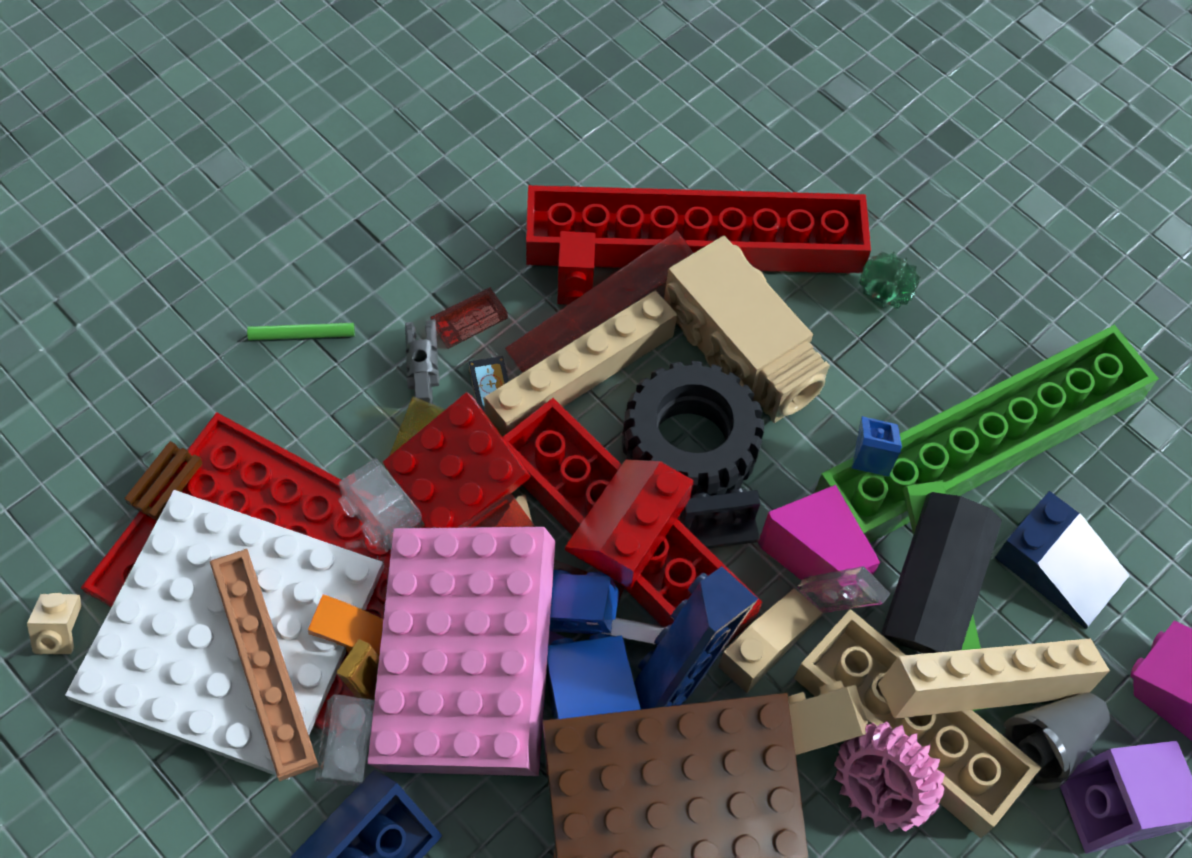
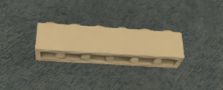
(583, 362)
(991, 677)

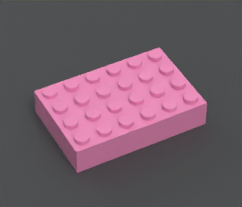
(464, 651)

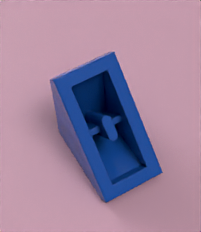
(877, 446)

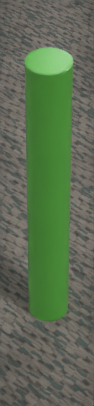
(301, 331)

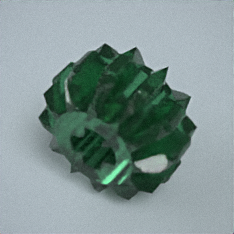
(889, 280)

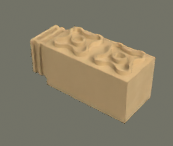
(745, 328)

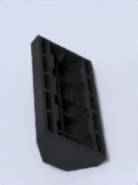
(942, 574)

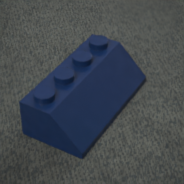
(693, 640)
(373, 823)

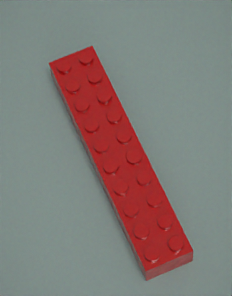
(769, 227)

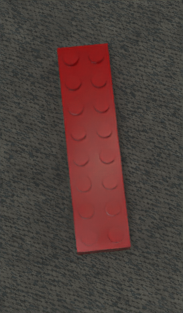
(570, 475)

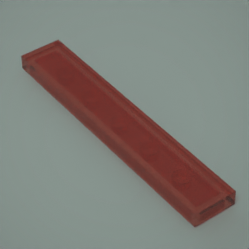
(600, 303)

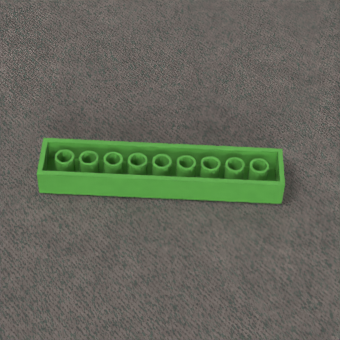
(999, 428)

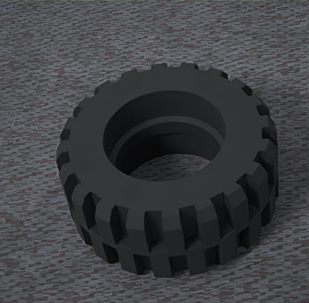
(703, 393)

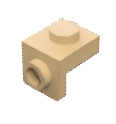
(52, 623)

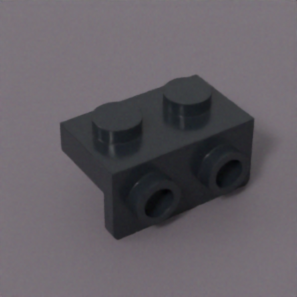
(723, 518)

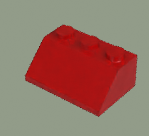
(631, 519)

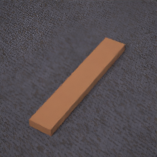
(263, 665)

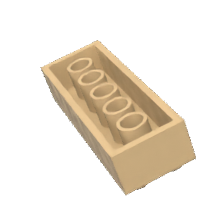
(978, 762)

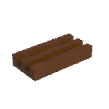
(170, 452)

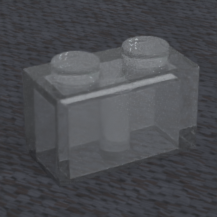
(378, 503)
(344, 740)

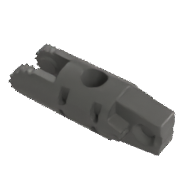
(422, 361)

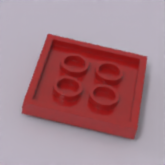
(456, 465)

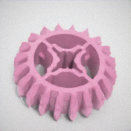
(890, 777)

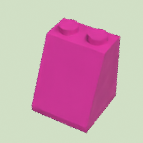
(817, 536)
(1165, 677)

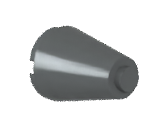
(1058, 735)

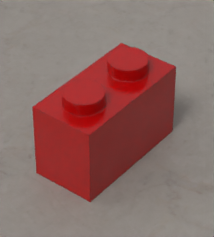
(575, 265)

